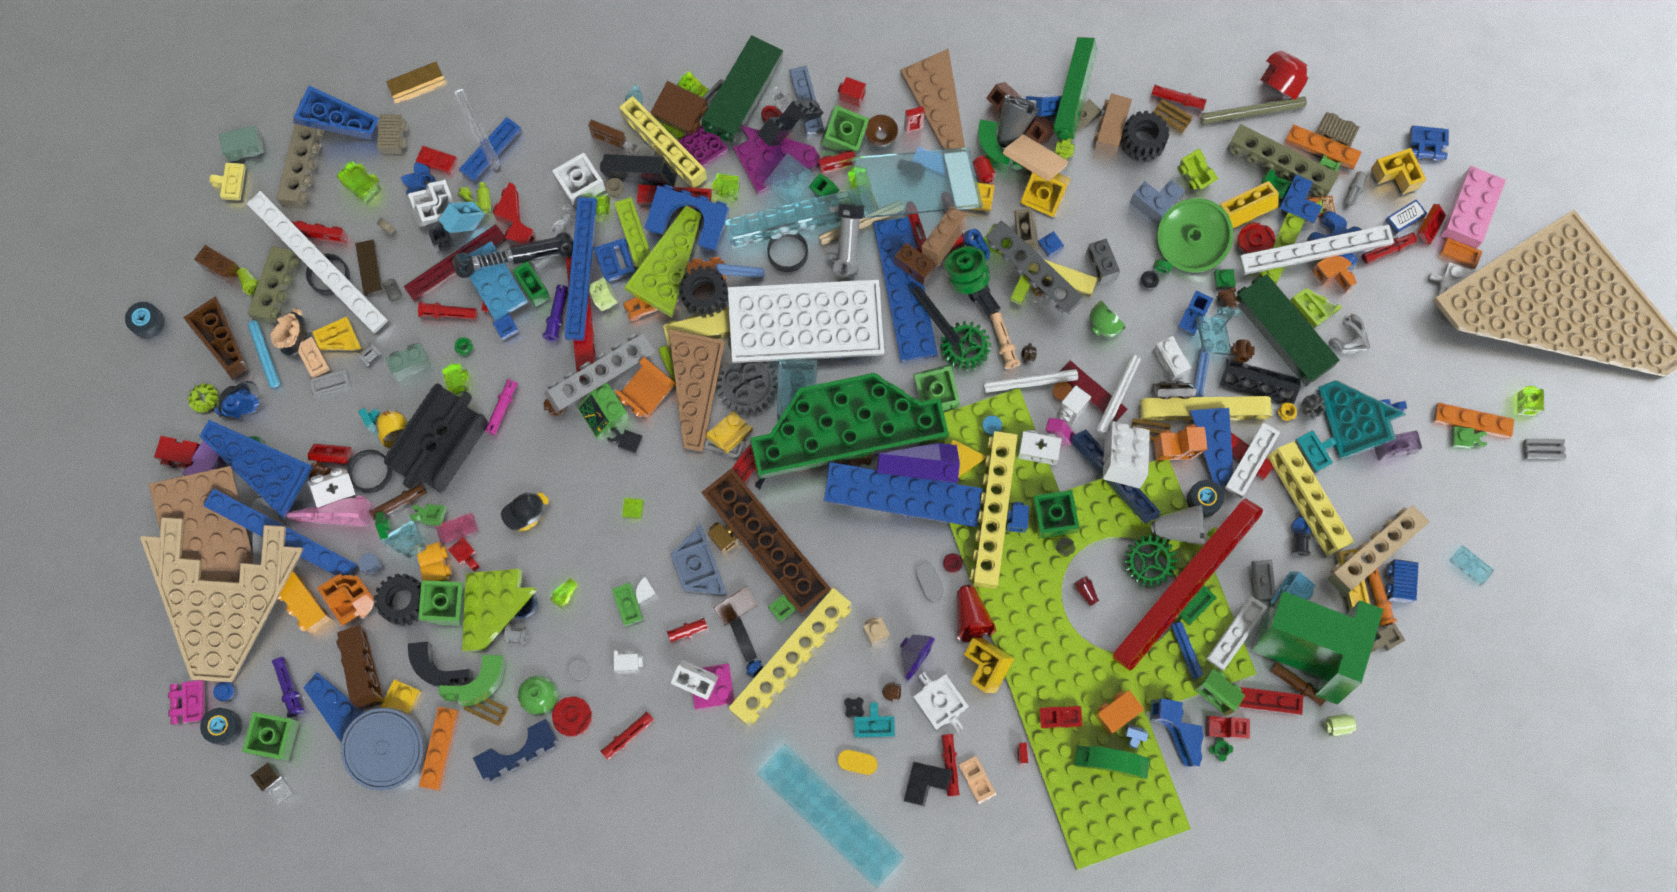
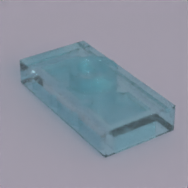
(1471, 565)

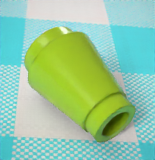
(247, 281)

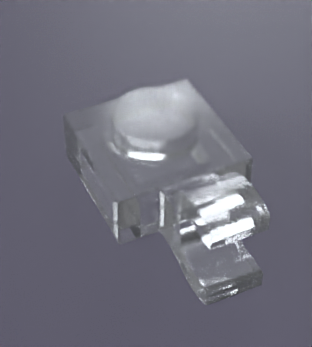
(782, 101)
(640, 150)

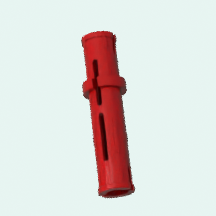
(1179, 97)
(1407, 240)
(627, 735)
(950, 762)

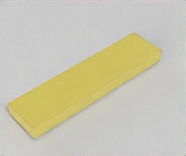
(1081, 282)

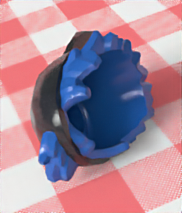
(238, 400)

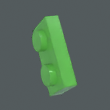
(627, 604)

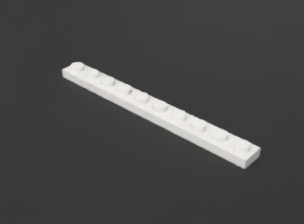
(317, 262)

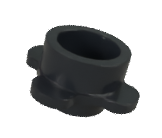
(854, 702)

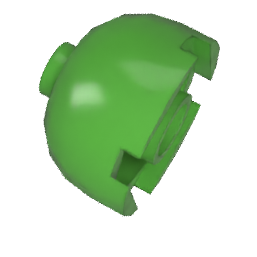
(1105, 321)
(538, 695)

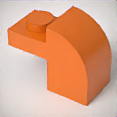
(1336, 268)

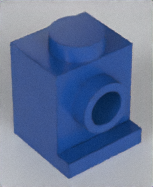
(1018, 518)

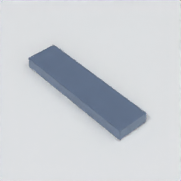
(804, 91)

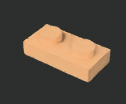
(313, 358)

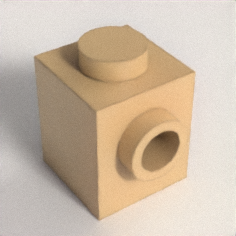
(875, 631)

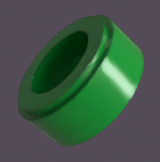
(1162, 266)

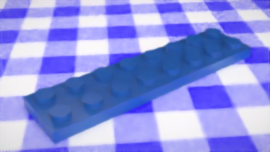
(909, 319)
(903, 495)

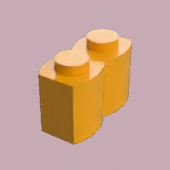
(433, 563)

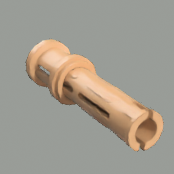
(1006, 349)

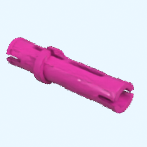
(501, 407)

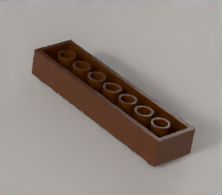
(766, 541)

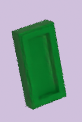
(1197, 605)

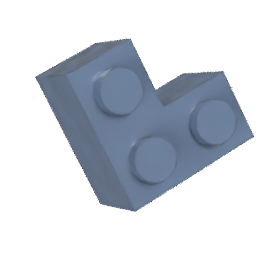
(1156, 203)

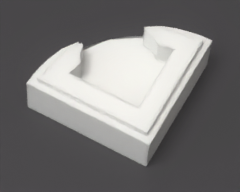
(644, 591)

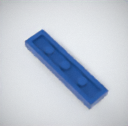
(499, 139)

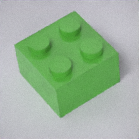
(270, 736)

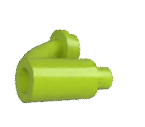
(483, 197)

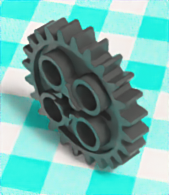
(755, 398)

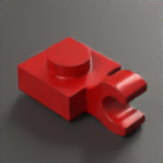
(463, 553)

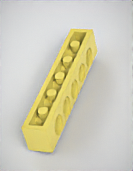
(663, 142)
(1310, 498)

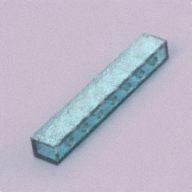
(788, 219)

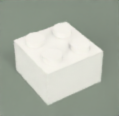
(578, 179)

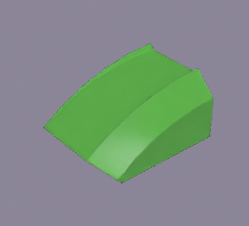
(937, 383)

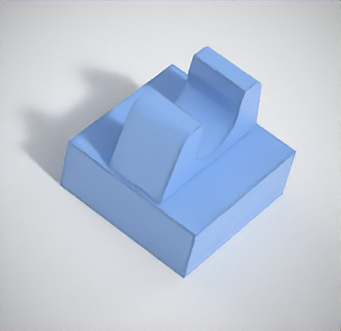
(1135, 734)

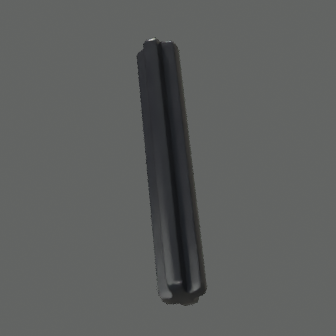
(936, 316)

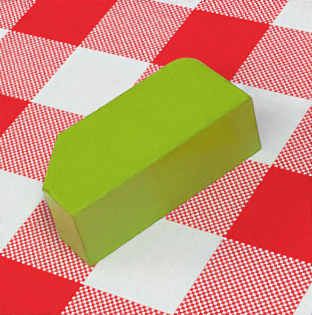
(1021, 289)

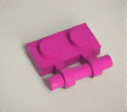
(192, 702)

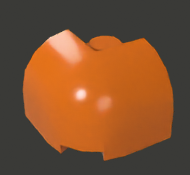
(346, 597)

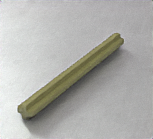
(1251, 110)

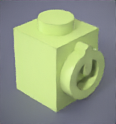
(602, 294)

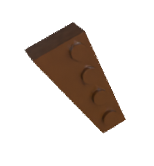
(215, 333)
(359, 668)

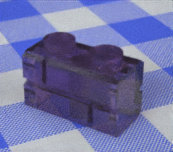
(1405, 444)

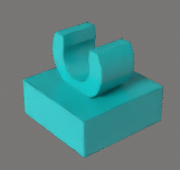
(369, 418)

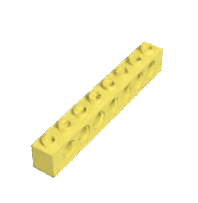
(1006, 443)
(832, 600)

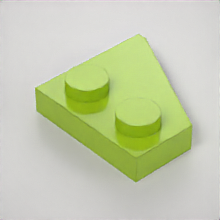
(1314, 307)

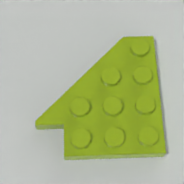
(490, 604)

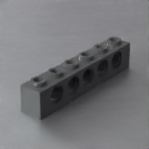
(1002, 232)

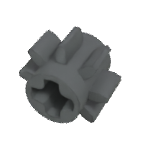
(1313, 406)

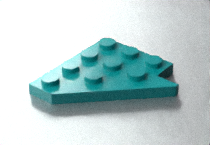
(1357, 418)

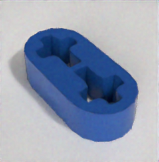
(978, 241)

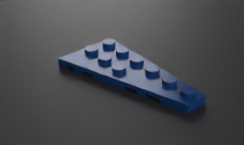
(265, 469)

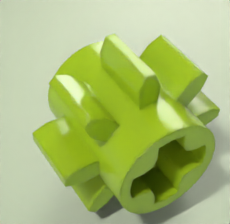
(1065, 148)

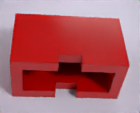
(175, 453)

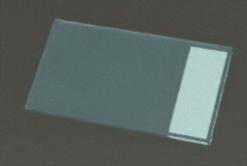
(916, 182)

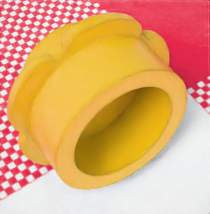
(1292, 411)

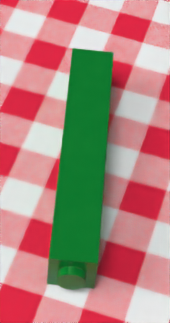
(1075, 88)

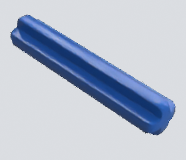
(1187, 650)

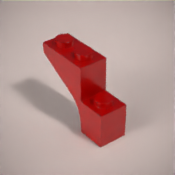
(508, 213)

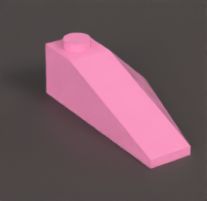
(342, 512)

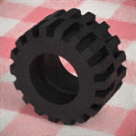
(1144, 149)
(698, 278)
(389, 590)

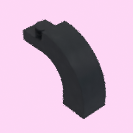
(422, 662)

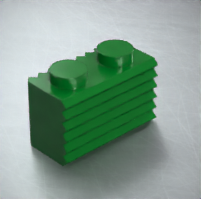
(531, 284)

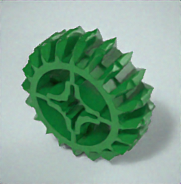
(973, 347)
(1141, 574)

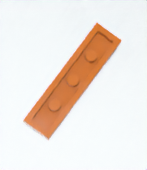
(1323, 146)
(1479, 421)
(439, 748)

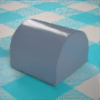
(369, 563)

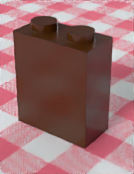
(679, 108)

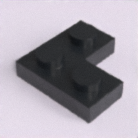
(924, 777)

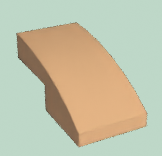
(977, 779)

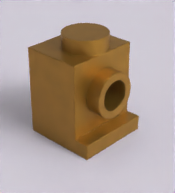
(722, 537)

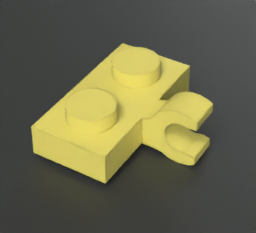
(231, 182)

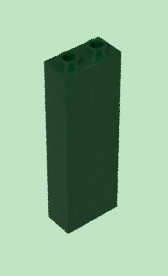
(742, 89)
(1286, 329)

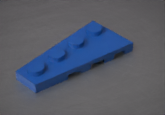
(332, 704)

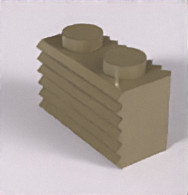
(1337, 129)
(391, 134)
(1026, 227)

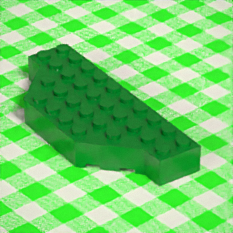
(846, 423)

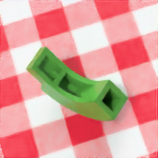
(482, 687)

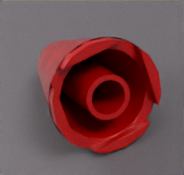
(972, 615)

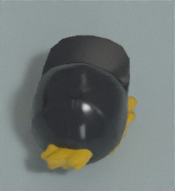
(524, 511)

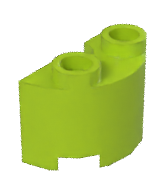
(1196, 170)

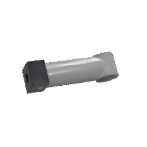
(848, 239)

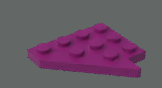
(761, 160)

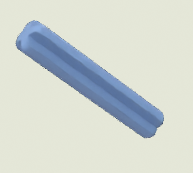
(743, 271)
(1201, 372)

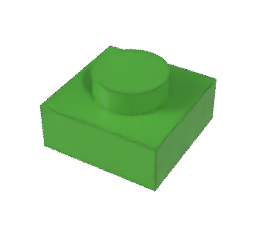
(781, 608)

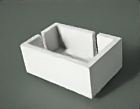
(1126, 454)

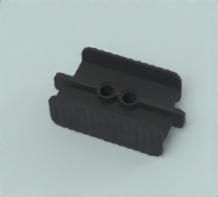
(411, 451)

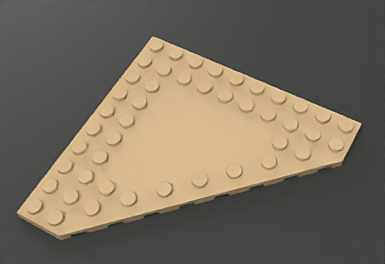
(1565, 298)

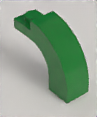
(990, 148)
(1112, 760)

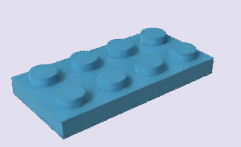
(496, 285)

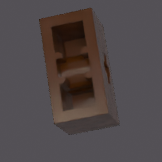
(217, 264)
(914, 264)

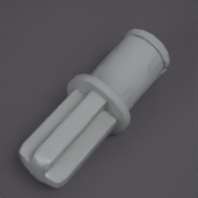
(1356, 188)

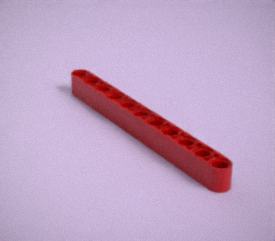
(1187, 584)

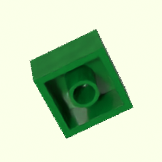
(1055, 514)

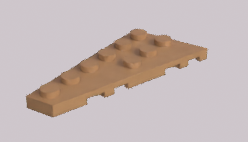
(934, 89)
(696, 373)

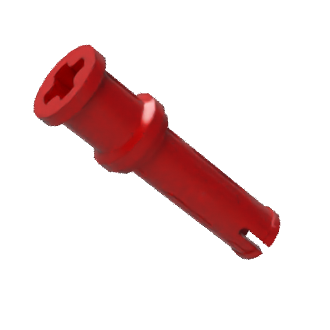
(437, 310)

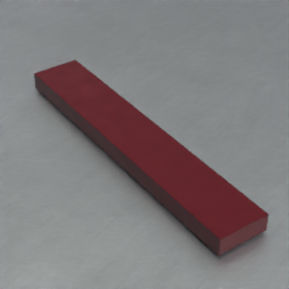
(445, 270)

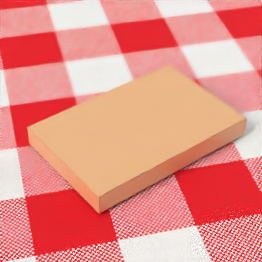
(1035, 157)

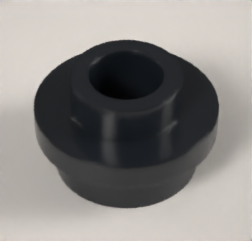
(1153, 276)

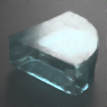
(636, 93)

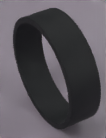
(788, 268)
(329, 292)
(353, 461)
(743, 639)

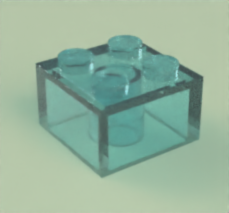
(789, 180)

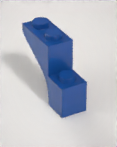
(1186, 736)

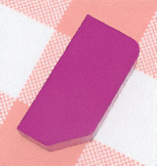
(1059, 428)

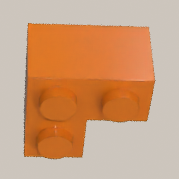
(1180, 445)

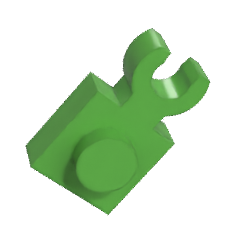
(1466, 438)
(430, 515)

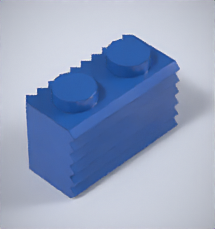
(1402, 581)

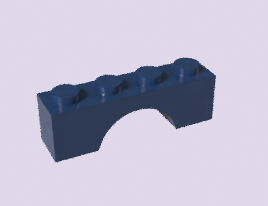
(540, 738)

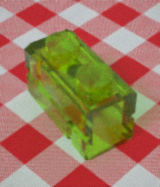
(359, 182)

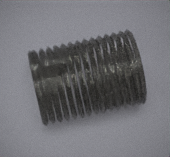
(388, 290)

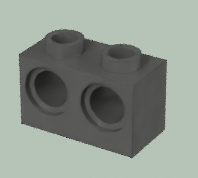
(1103, 261)

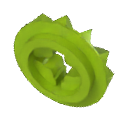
(210, 399)

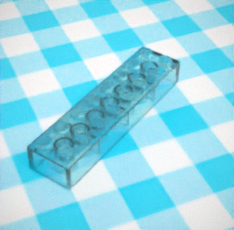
(830, 816)

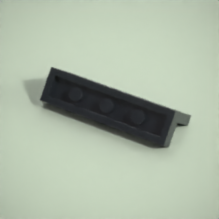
(1261, 375)

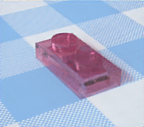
(457, 528)

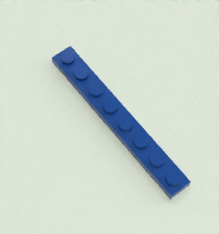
(580, 269)
(255, 522)

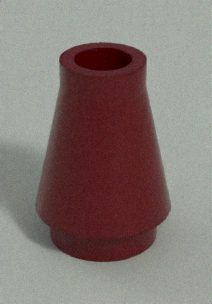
(1086, 590)

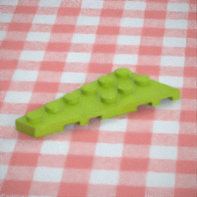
(661, 272)

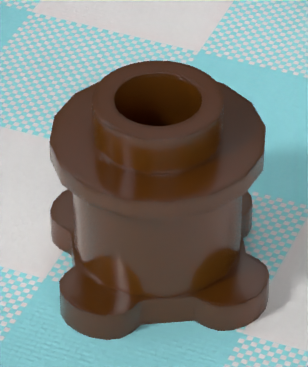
(1228, 298)
(319, 469)

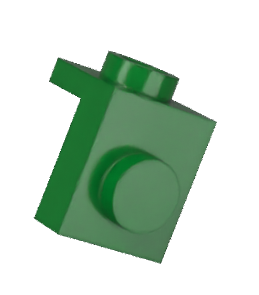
(1280, 184)

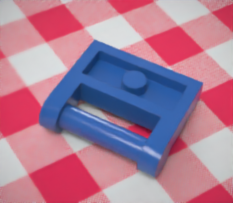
(609, 262)

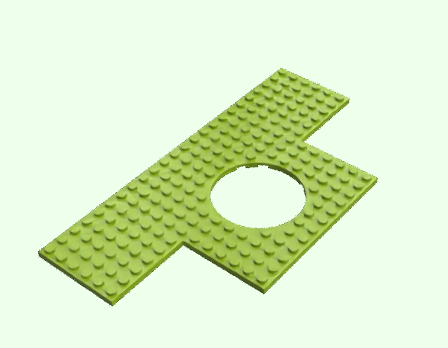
(1057, 667)

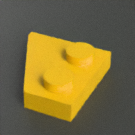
(337, 336)

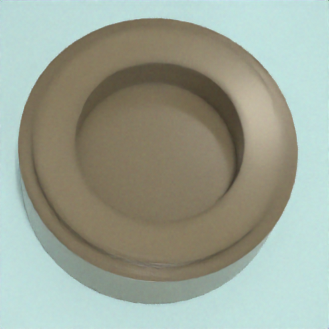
(614, 187)
(386, 226)

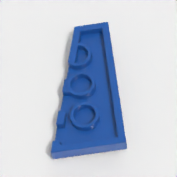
(1218, 440)

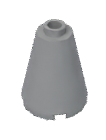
(1181, 526)

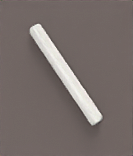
(1029, 381)
(1118, 394)

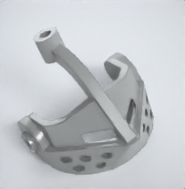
(1360, 342)

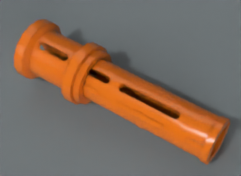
(1381, 599)

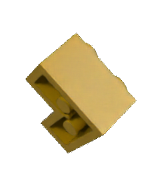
(1401, 167)
(992, 664)

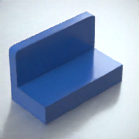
(1047, 103)

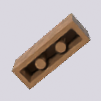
(1112, 123)
(945, 235)

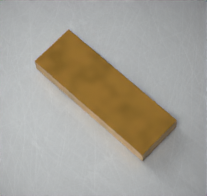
(414, 80)

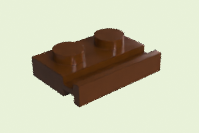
(607, 134)

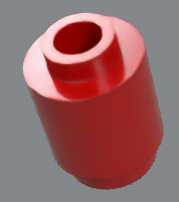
(984, 170)

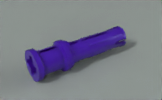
(554, 320)
(290, 698)

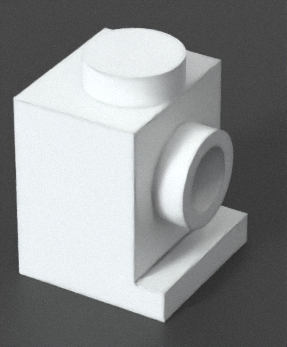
(627, 662)

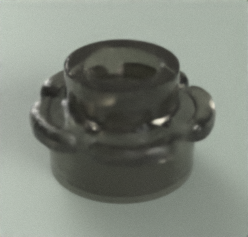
(1070, 547)

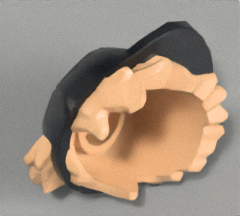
(289, 332)

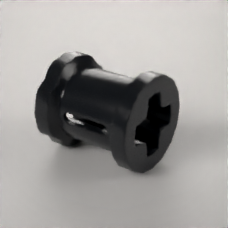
(1301, 544)

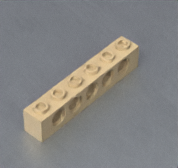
(1413, 522)

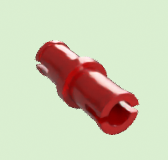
(687, 630)

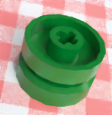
(967, 270)

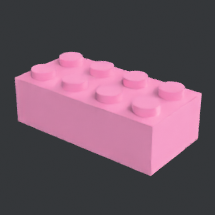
(1473, 207)

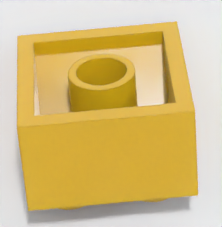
(1044, 194)

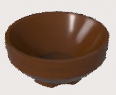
(881, 123)

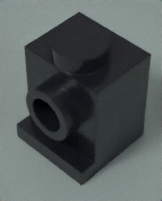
(437, 232)

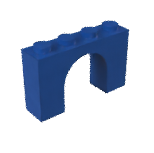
(668, 200)

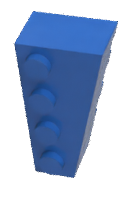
(331, 114)

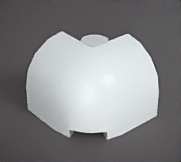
(430, 203)

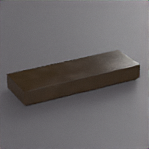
(369, 267)

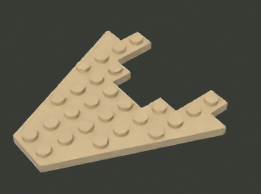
(217, 618)

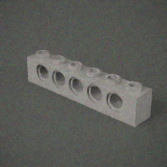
(560, 400)

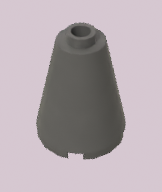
(1014, 119)

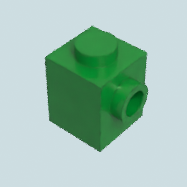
(823, 186)

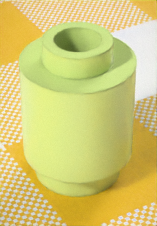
(1340, 724)

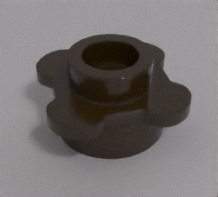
(1028, 353)

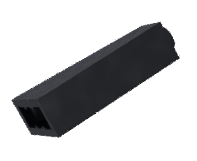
(638, 169)

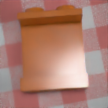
(646, 389)

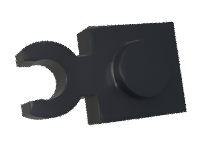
(627, 441)

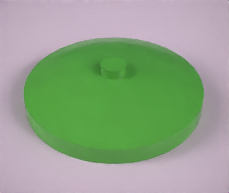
(1195, 235)

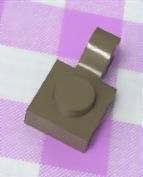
(1388, 638)

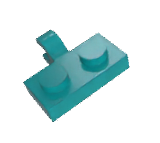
(1315, 451)
(874, 725)

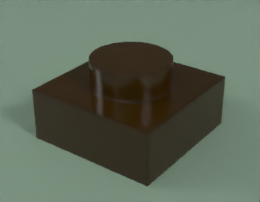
(265, 776)

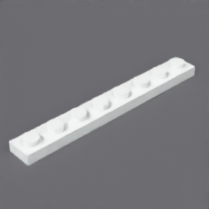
(1316, 249)

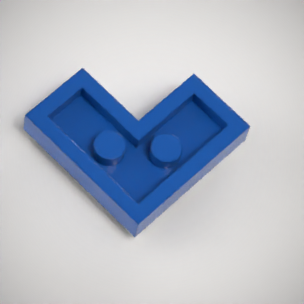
(1297, 204)

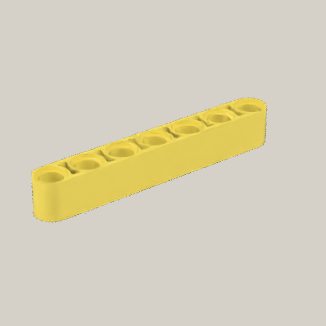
(1178, 409)

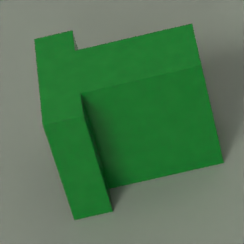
(1320, 642)

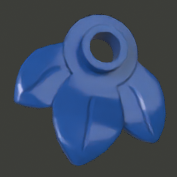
(417, 180)

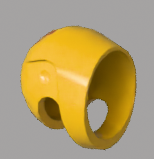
(389, 422)

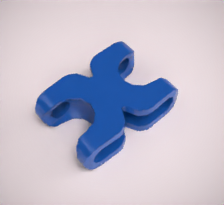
(1337, 225)

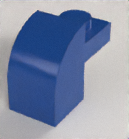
(1197, 306)

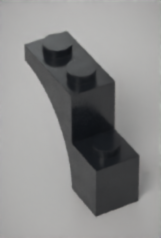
(795, 115)

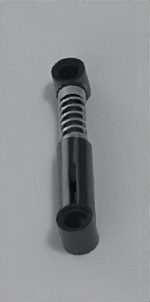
(516, 254)

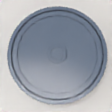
(383, 748)

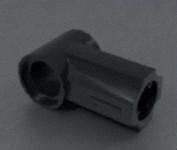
(985, 301)

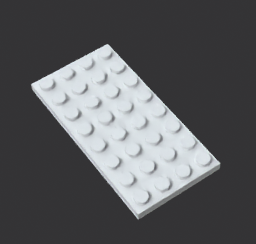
(805, 321)

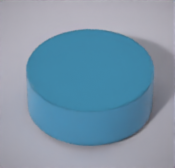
(991, 424)

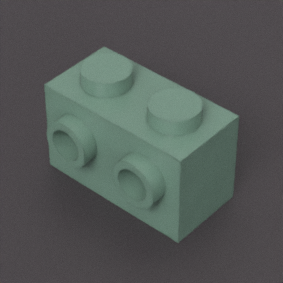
(241, 143)
(408, 361)

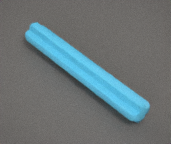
(263, 354)

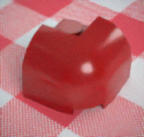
(1286, 73)

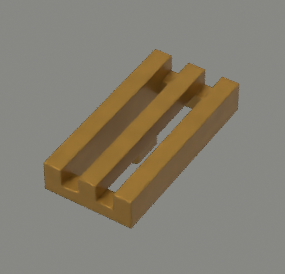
(1173, 113)
(1166, 426)
(501, 715)

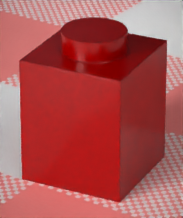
(852, 91)

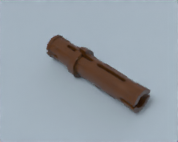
(399, 501)
(1306, 689)

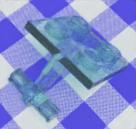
(1214, 331)

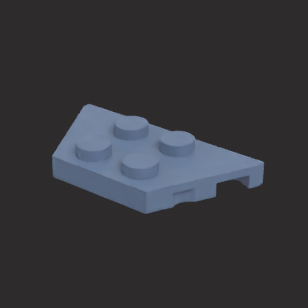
(697, 566)

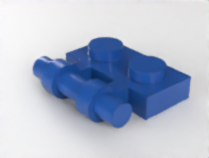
(1429, 137)

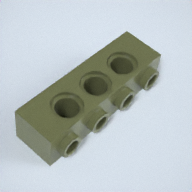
(270, 275)

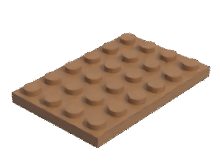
(206, 534)

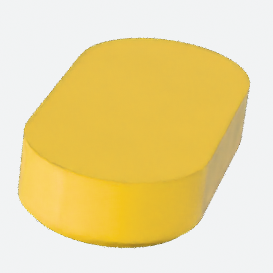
(857, 762)

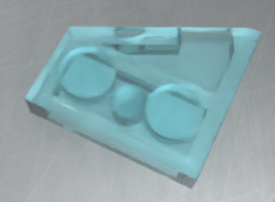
(406, 540)

